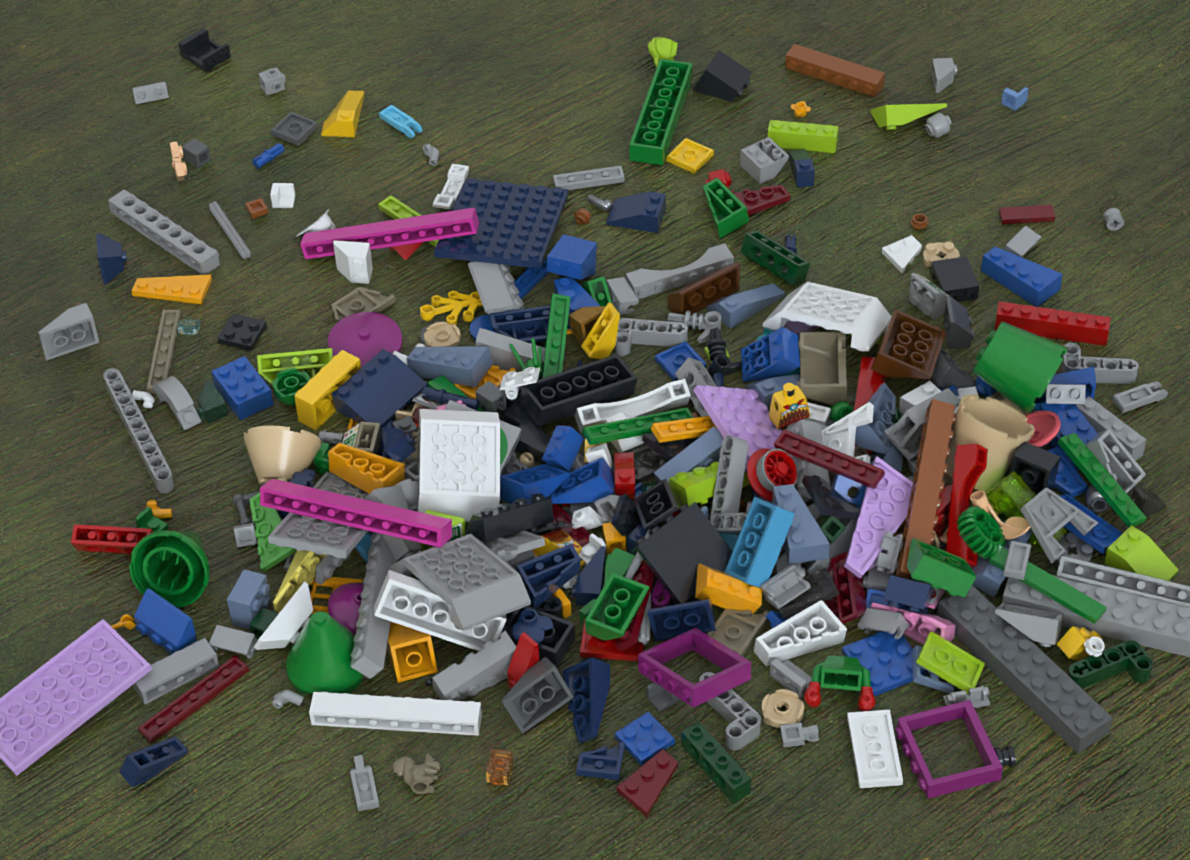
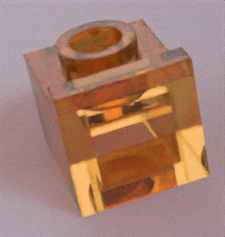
(499, 767)

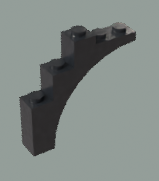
(531, 438)

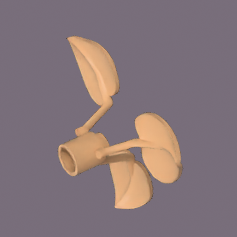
(1011, 528)

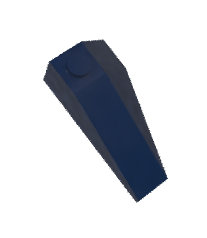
(590, 686)

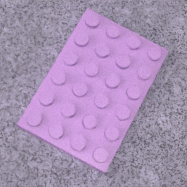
(739, 415)

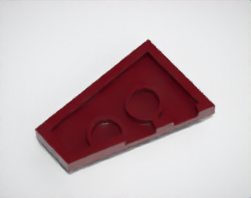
(763, 198)
(646, 784)

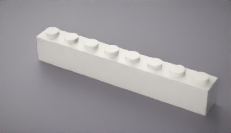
(395, 713)

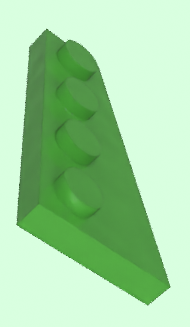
(266, 520)

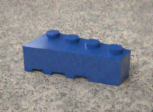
(1021, 276)

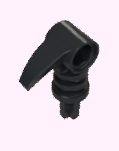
(718, 356)

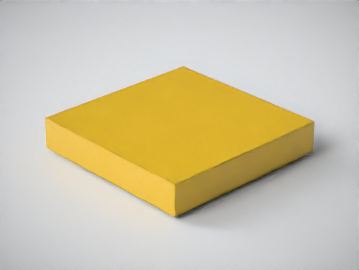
(690, 155)

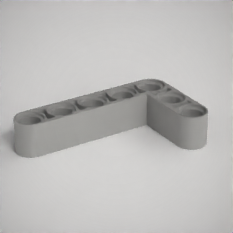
(729, 487)

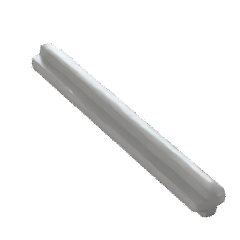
(230, 230)

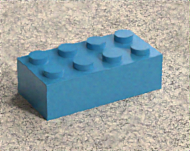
(759, 542)

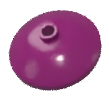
(345, 603)

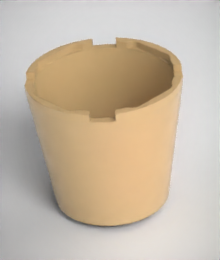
(992, 426)

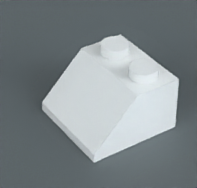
(354, 260)

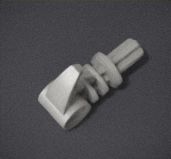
(711, 320)

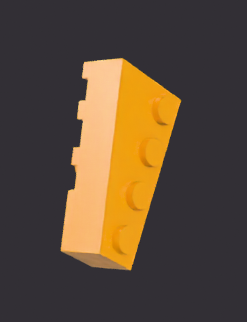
(364, 468)

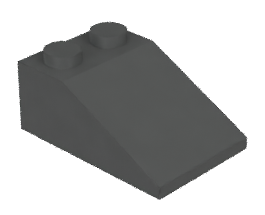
(536, 695)

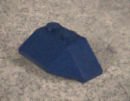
(522, 323)

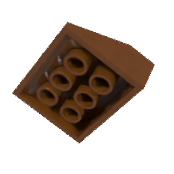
(908, 348)

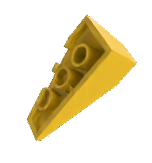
(345, 116)

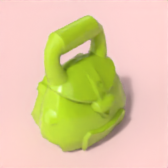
(662, 49)

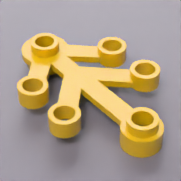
(451, 303)

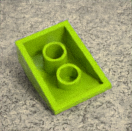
(1139, 554)

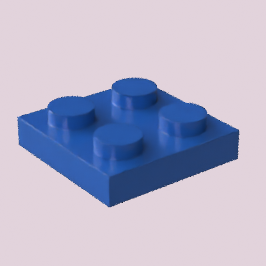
(644, 738)

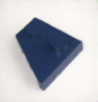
(601, 762)

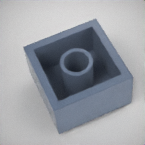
(248, 598)

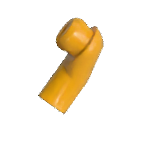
(157, 512)

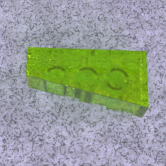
(1010, 496)

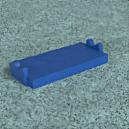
(1098, 537)

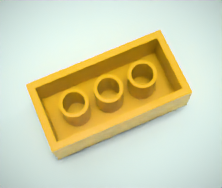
(315, 400)

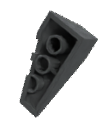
(948, 373)
(839, 546)

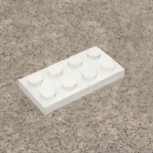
(874, 749)

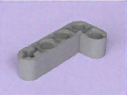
(648, 333)
(1106, 369)
(743, 719)

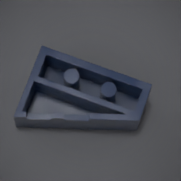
(549, 573)

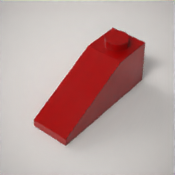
(624, 474)
(524, 657)

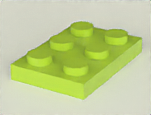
(950, 662)

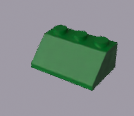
(939, 568)
(615, 607)

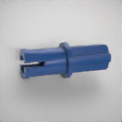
(268, 155)

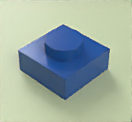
(775, 618)

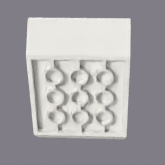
(833, 309)
(459, 462)

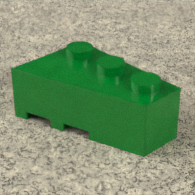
(725, 208)

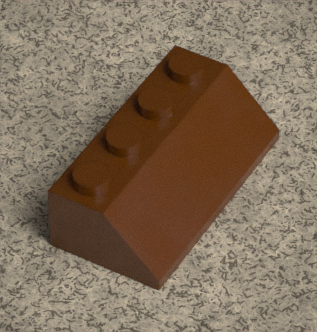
(705, 290)

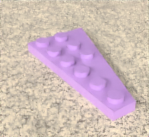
(880, 511)

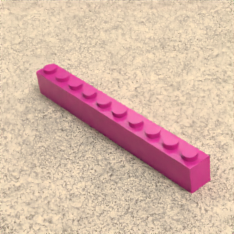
(393, 232)
(356, 512)

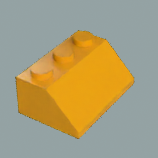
(726, 590)

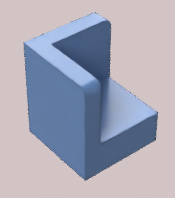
(1013, 99)

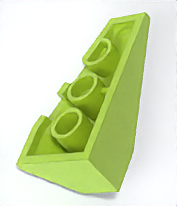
(897, 115)

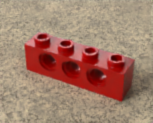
(107, 538)

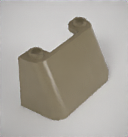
(823, 366)

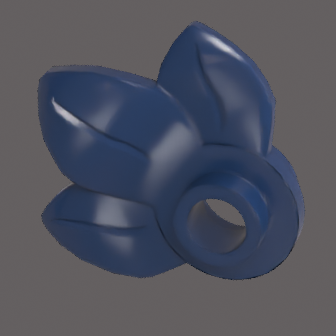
(533, 628)

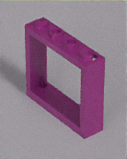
(736, 667)
(935, 787)

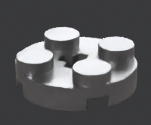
(1074, 543)

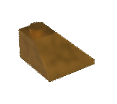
(583, 321)

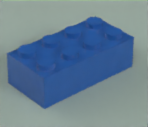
(1071, 422)

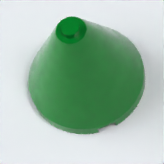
(171, 566)
(323, 657)

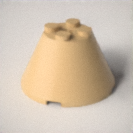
(280, 452)

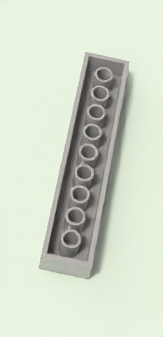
(1126, 617)

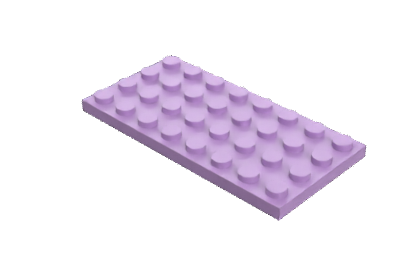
(66, 694)

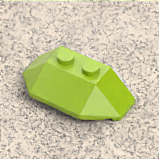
(309, 361)

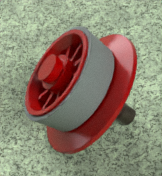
(770, 469)

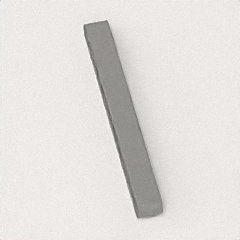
(139, 430)

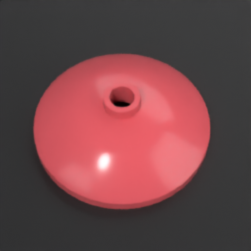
(1045, 425)

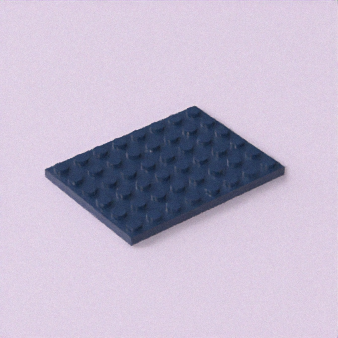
(513, 223)

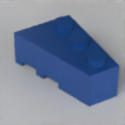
(579, 297)

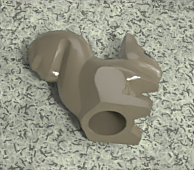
(417, 776)

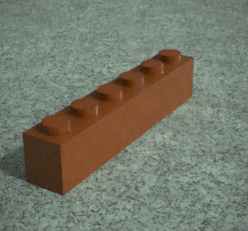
(835, 70)

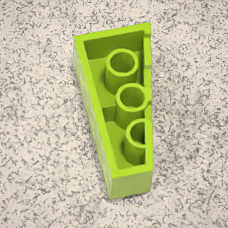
(698, 484)

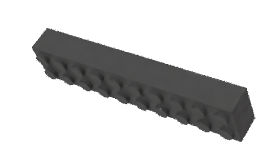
(1026, 670)

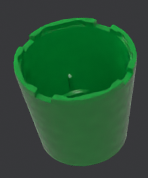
(1018, 364)

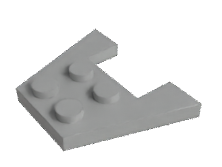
(1048, 514)

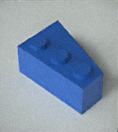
(1078, 377)

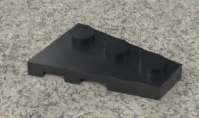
(828, 499)

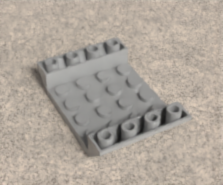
(468, 579)

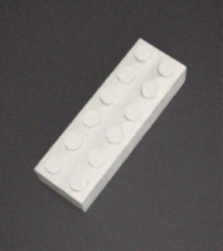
(420, 608)

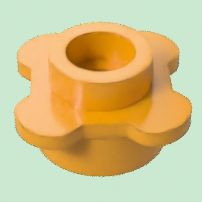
(800, 109)

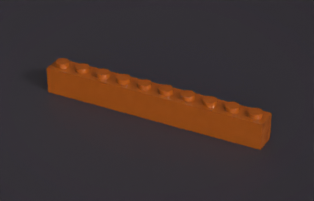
(927, 480)

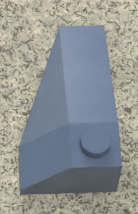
(745, 304)
(768, 386)
(871, 435)

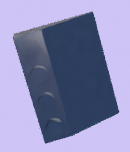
(378, 390)

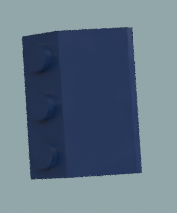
(677, 619)

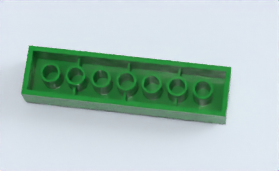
(661, 112)

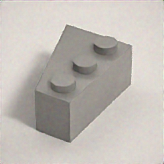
(1116, 459)

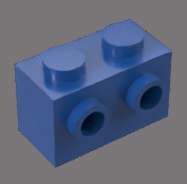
(563, 448)

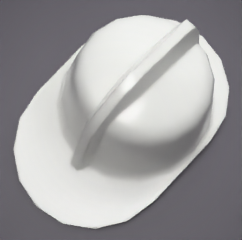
(321, 224)

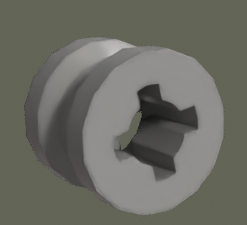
(1113, 219)

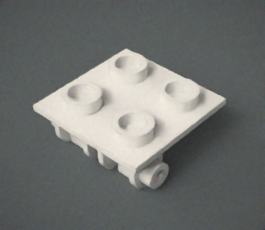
(512, 381)

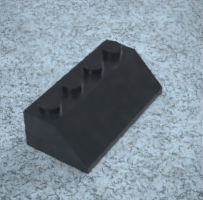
(511, 518)

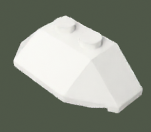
(288, 622)

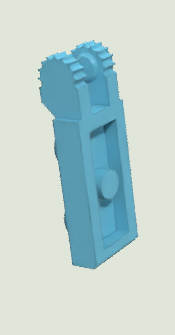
(400, 121)

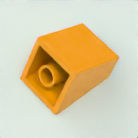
(410, 652)

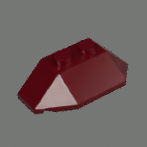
(851, 601)

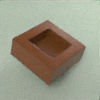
(256, 208)

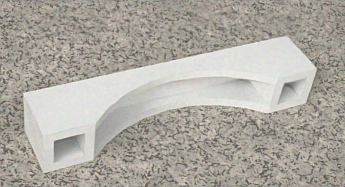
(658, 400)

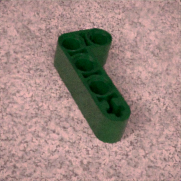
(1123, 657)

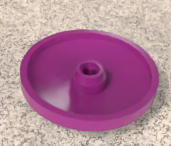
(365, 335)

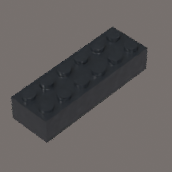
(581, 386)

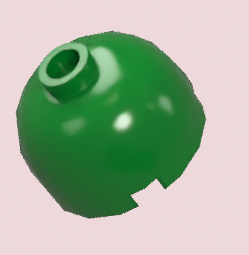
(288, 383)

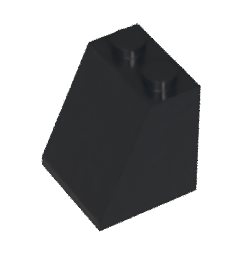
(723, 78)

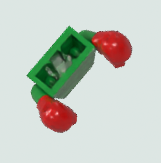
(841, 673)

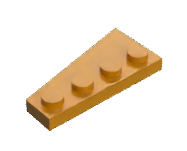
(175, 288)

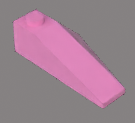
(922, 624)

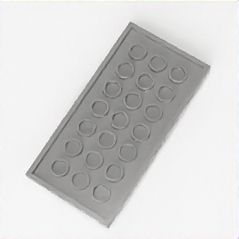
(317, 534)

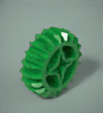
(980, 532)

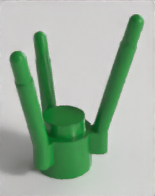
(532, 362)

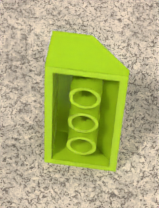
(804, 136)

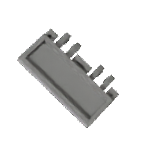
(511, 545)

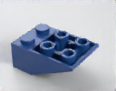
(771, 355)

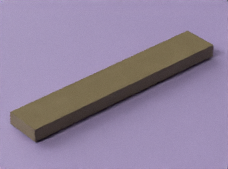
(164, 348)

